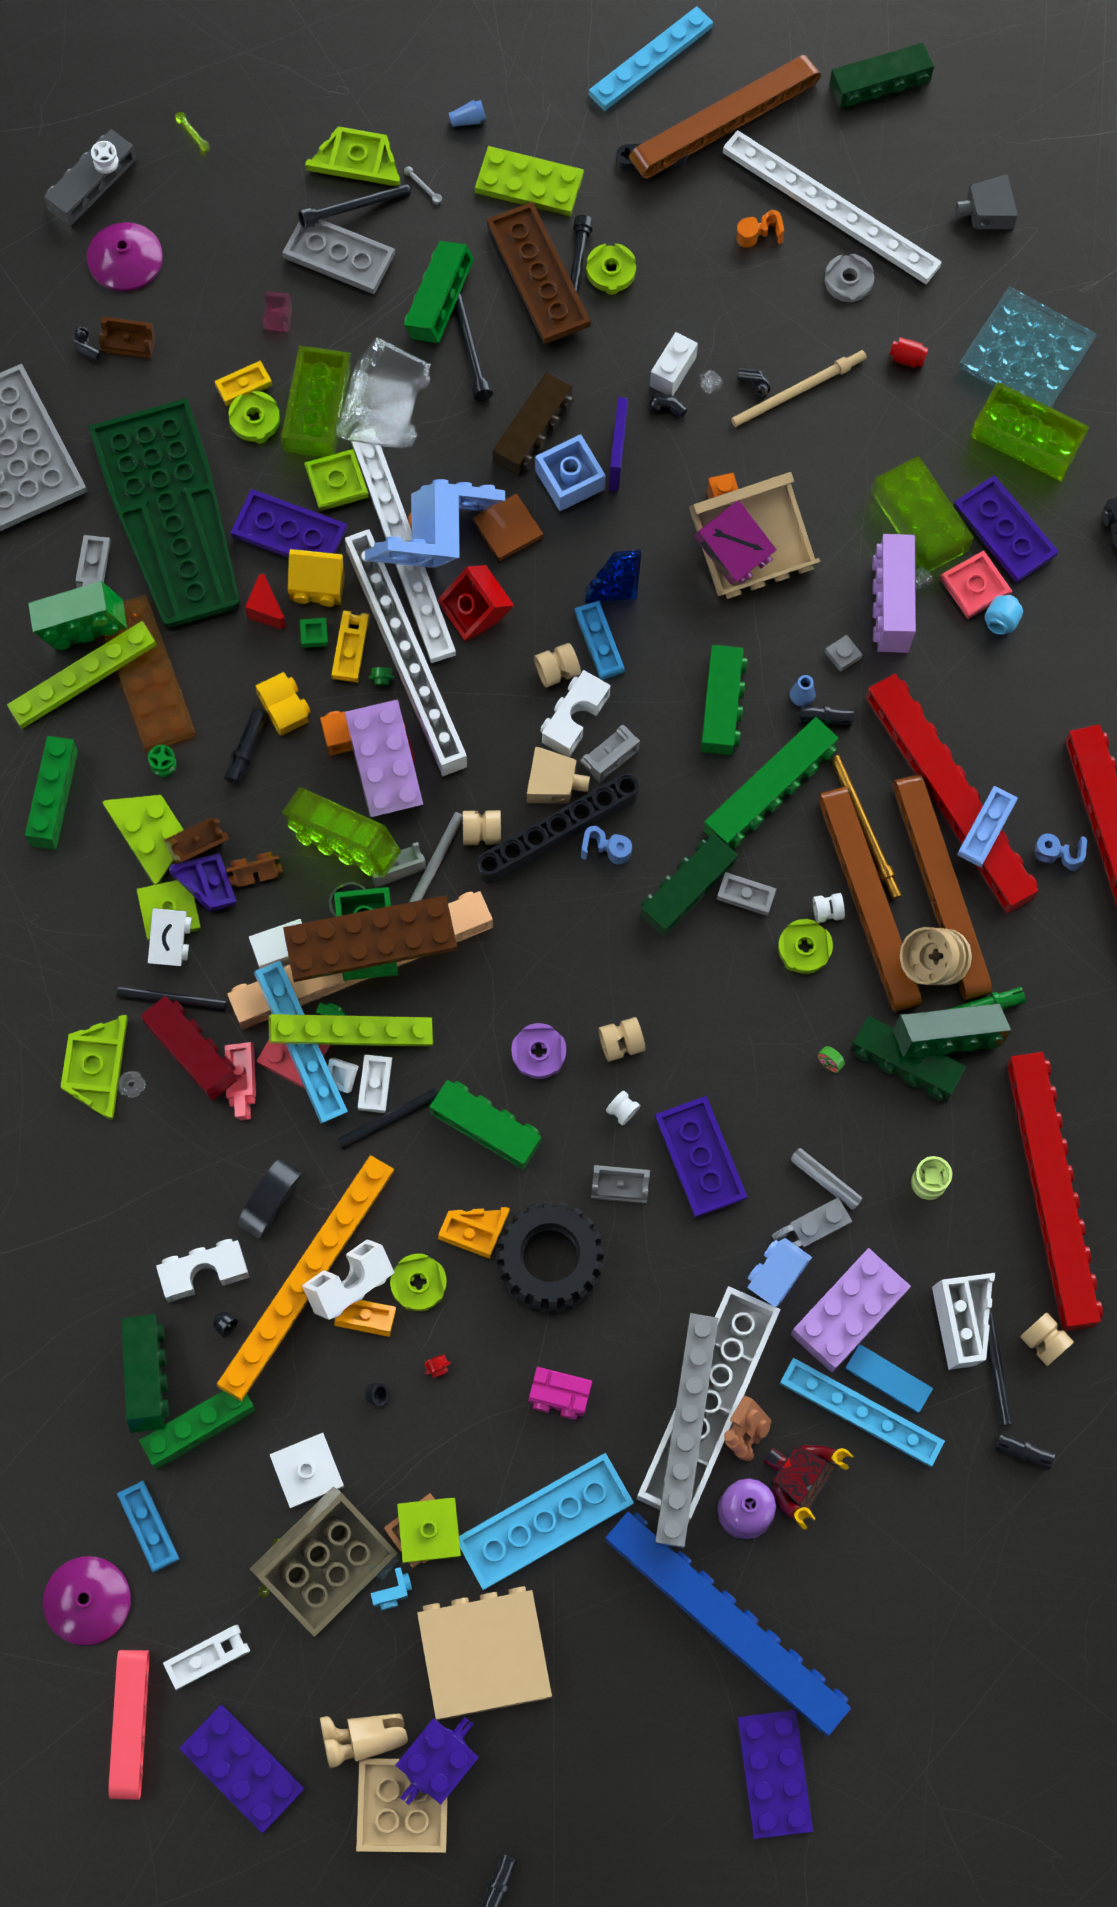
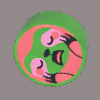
(831, 1059)

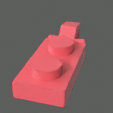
(243, 1091)

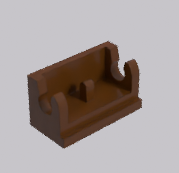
(127, 338)
(195, 840)

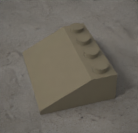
(323, 1561)

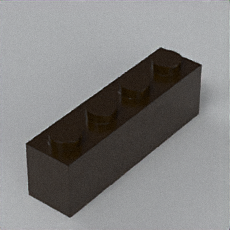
(532, 424)

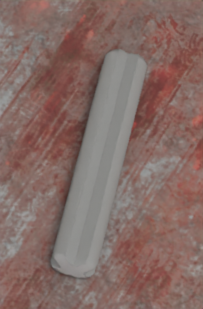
(826, 1179)

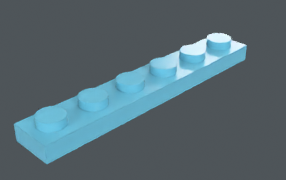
(650, 58)
(306, 1057)
(862, 1412)

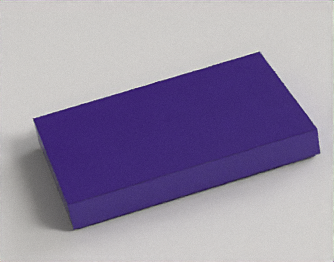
(618, 444)

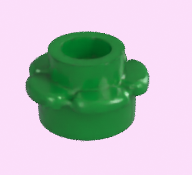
(381, 675)

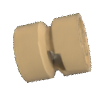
(557, 665)
(482, 827)
(631, 1036)
(1047, 1339)

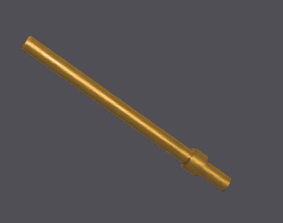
(885, 871)

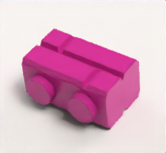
(559, 1393)

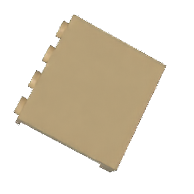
(778, 516)
(484, 1653)

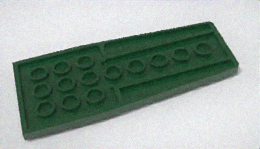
(168, 509)

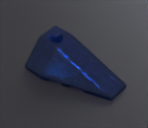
(616, 579)

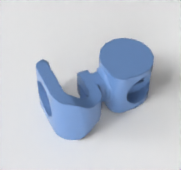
(617, 847)
(1049, 849)

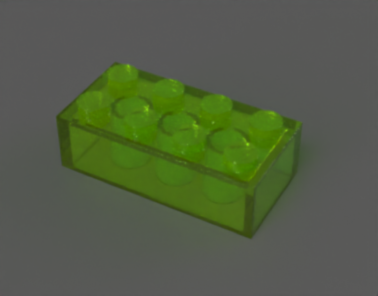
(316, 401)
(1029, 431)
(922, 509)
(341, 832)

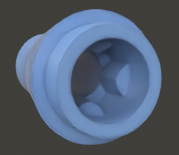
(468, 114)
(803, 691)

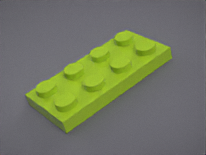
(528, 180)

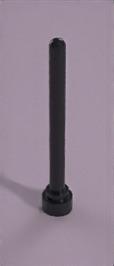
(309, 216)
(583, 227)
(481, 387)

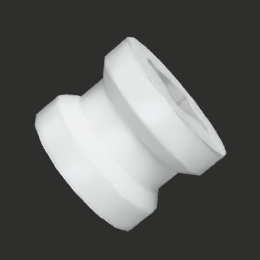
(107, 151)
(623, 1108)

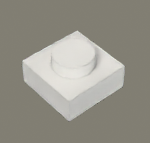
(343, 1074)

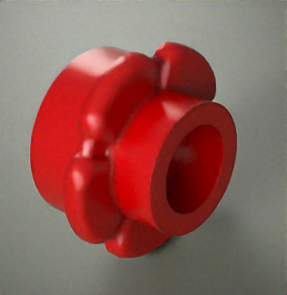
(437, 1365)

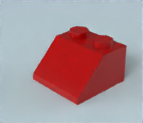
(475, 601)

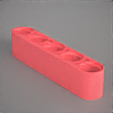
(129, 1724)

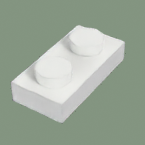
(374, 1083)

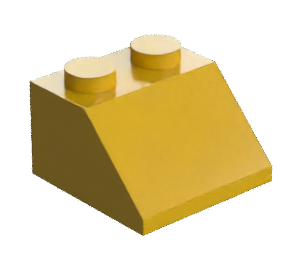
(315, 577)

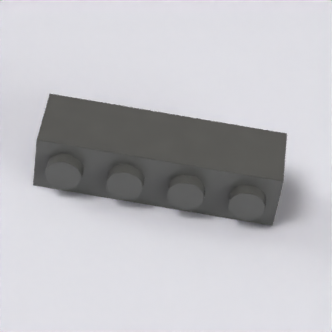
(84, 184)

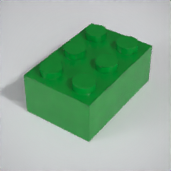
(78, 615)
(359, 901)

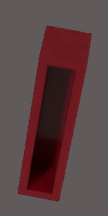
(189, 1048)

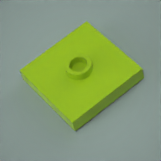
(336, 480)
(167, 896)
(428, 1530)

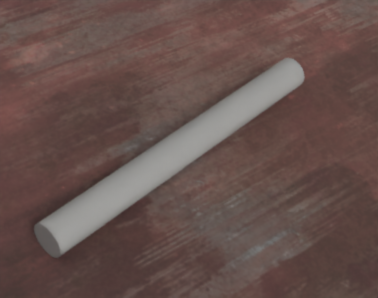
(437, 857)

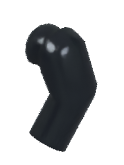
(82, 344)
(758, 379)
(669, 402)

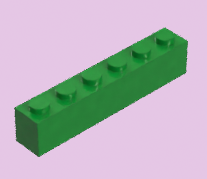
(772, 783)

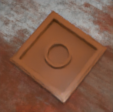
(507, 527)

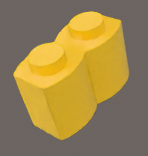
(282, 703)

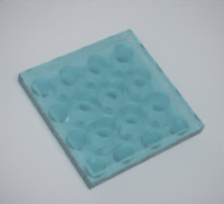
(1027, 348)

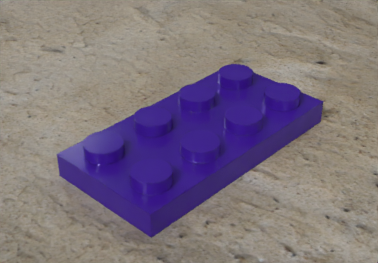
(285, 526)
(1005, 528)
(700, 1156)
(242, 1768)
(774, 1774)

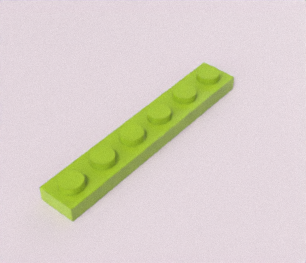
(82, 674)
(350, 1030)

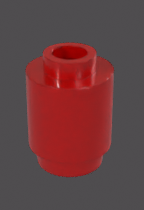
(908, 352)

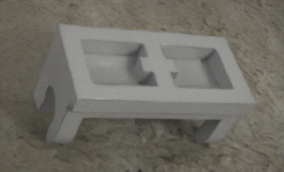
(611, 753)
(407, 864)
(620, 1184)

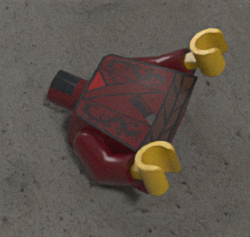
(803, 1477)

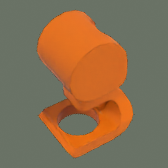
(749, 229)

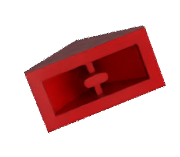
(263, 605)

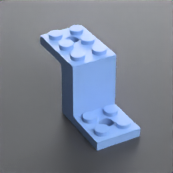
(435, 524)

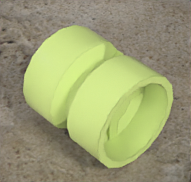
(931, 1178)

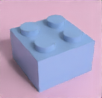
(570, 472)
(779, 1272)

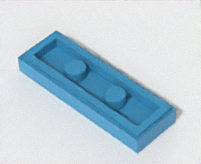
(599, 640)
(888, 1378)
(148, 1526)

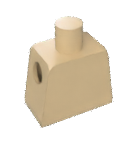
(554, 778)

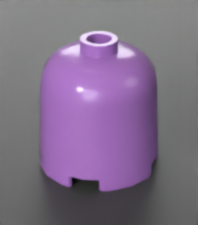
(738, 1519)

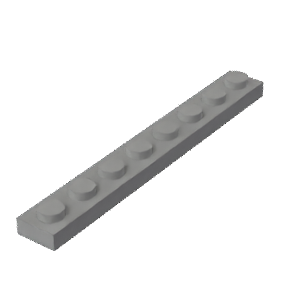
(686, 1431)

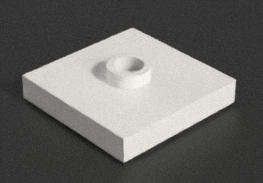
(306, 1470)

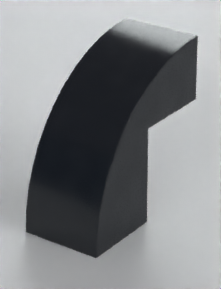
(267, 1197)

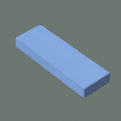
(987, 826)

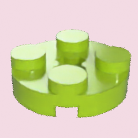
(607, 280)
(257, 430)
(815, 935)
(405, 1273)

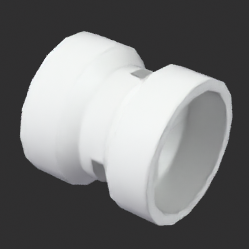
(828, 908)

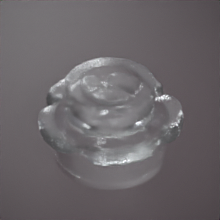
(711, 381)
(922, 578)
(128, 1077)

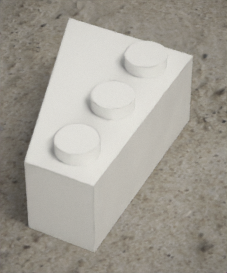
(964, 1317)

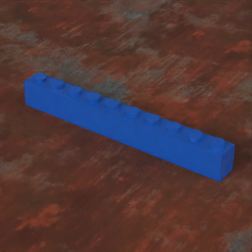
(728, 1624)

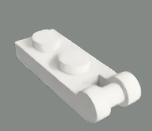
(205, 1657)

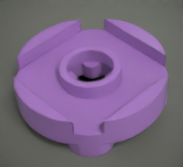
(549, 1040)

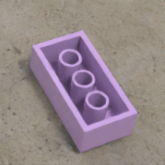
(894, 593)
(383, 758)
(850, 1310)

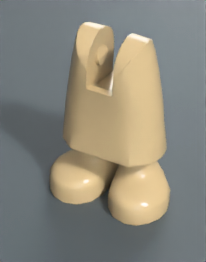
(363, 1737)

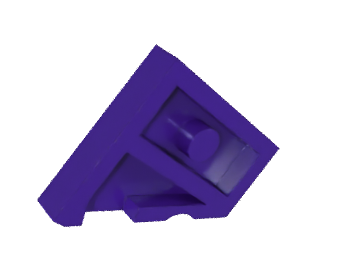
(206, 881)

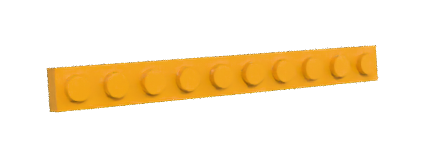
(291, 1297)

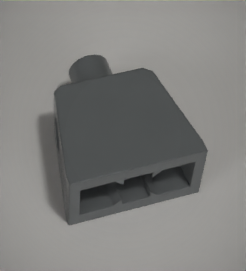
(990, 204)

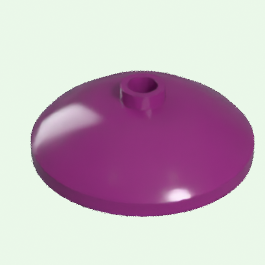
(127, 267)
(107, 1603)

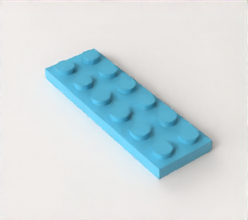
(544, 1521)

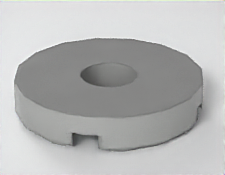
(849, 290)

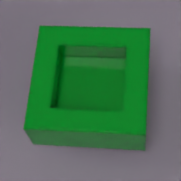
(313, 632)
(330, 1009)

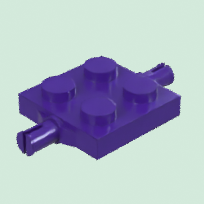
(436, 1761)

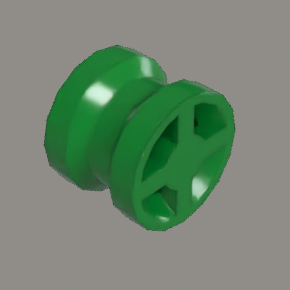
(161, 754)

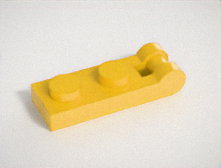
(350, 647)

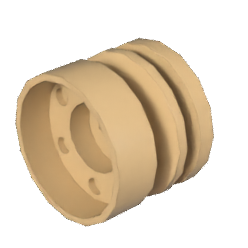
(922, 954)

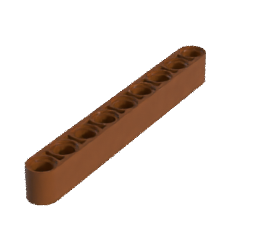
(724, 116)
(940, 877)
(868, 897)

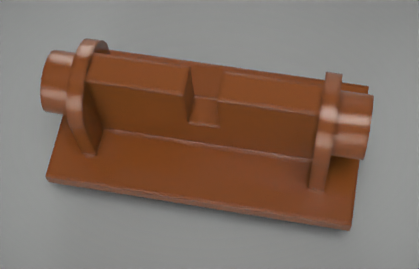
(244, 870)

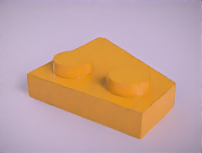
(474, 1230)

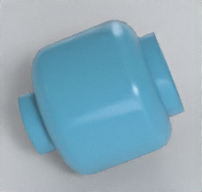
(1003, 614)

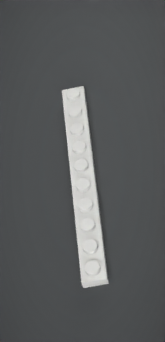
(832, 207)
(413, 578)

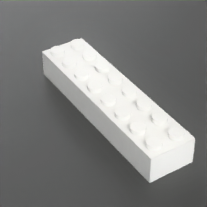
(739, 1342)

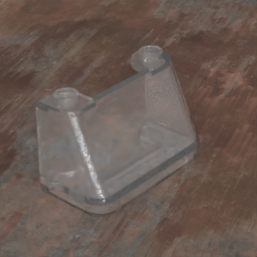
(383, 397)

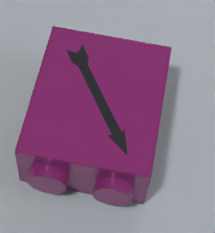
(735, 543)

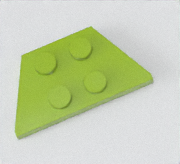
(356, 156)
(145, 826)
(94, 1065)

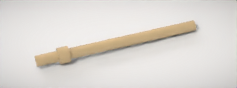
(840, 367)

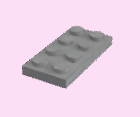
(340, 254)

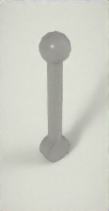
(436, 198)

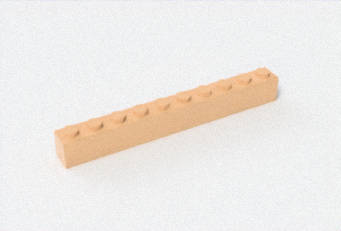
(468, 917)

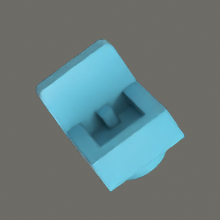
(388, 1598)

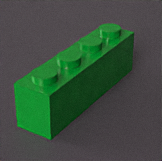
(438, 291)
(722, 699)
(51, 793)
(486, 1124)
(195, 1427)

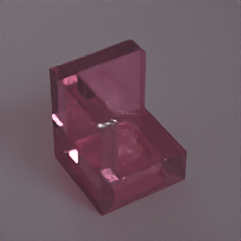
(277, 311)

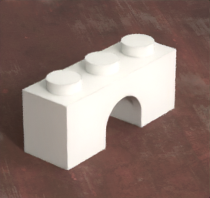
(584, 694)
(367, 1270)
(178, 1273)

